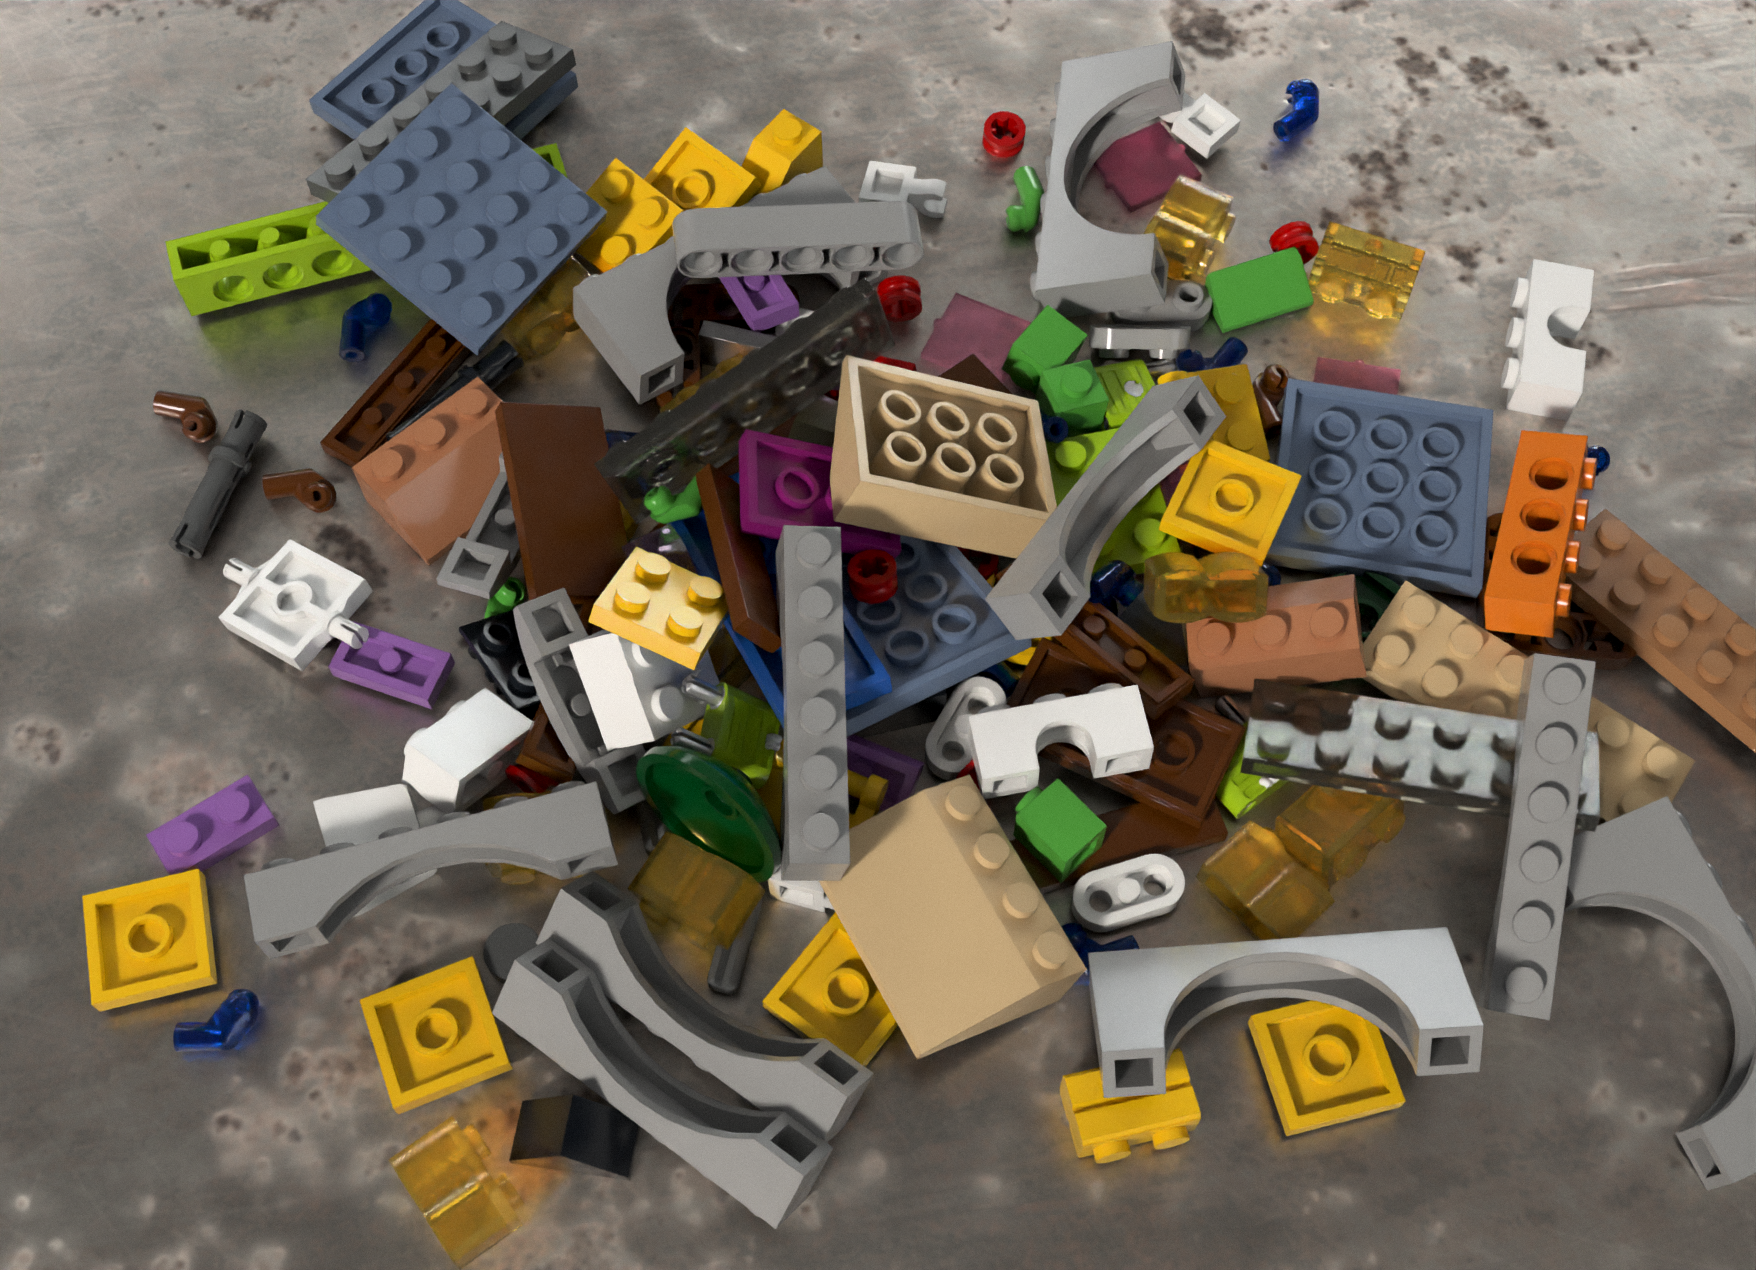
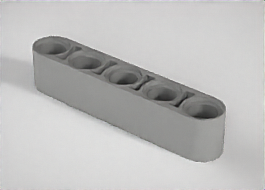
(797, 239)

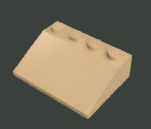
(938, 459)
(950, 919)

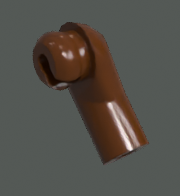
(1268, 393)
(193, 412)
(304, 485)

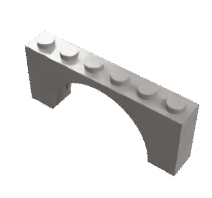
(1097, 103)
(630, 304)
(1655, 868)
(1395, 979)

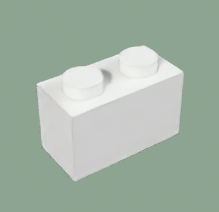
(465, 752)

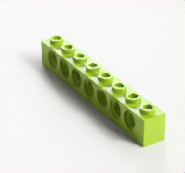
(267, 256)

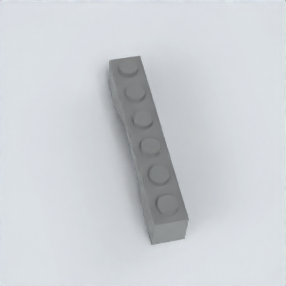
(1055, 569)
(815, 736)
(1540, 836)
(313, 898)
(768, 1071)
(751, 1154)

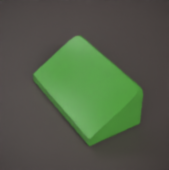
(1258, 289)

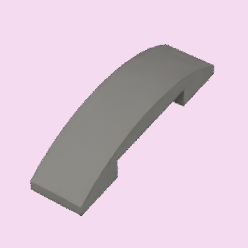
(490, 549)
(544, 633)

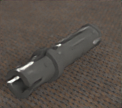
(226, 467)

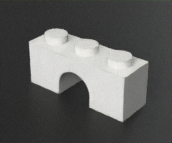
(1542, 373)
(1104, 724)

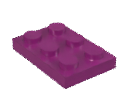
(790, 485)

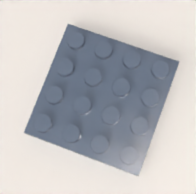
(406, 59)
(462, 218)
(1384, 486)
(930, 630)

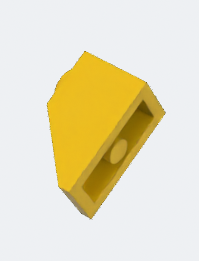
(783, 151)

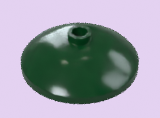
(711, 807)

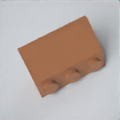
(436, 471)
(1302, 640)

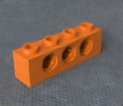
(1537, 534)

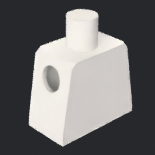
(367, 814)

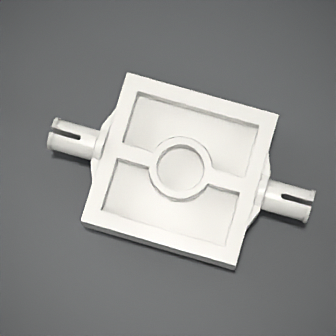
(295, 604)

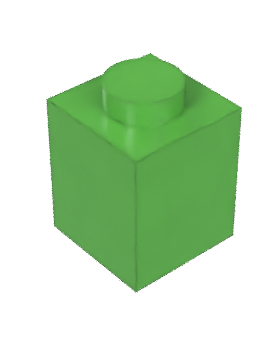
(1043, 345)
(1075, 396)
(1058, 828)

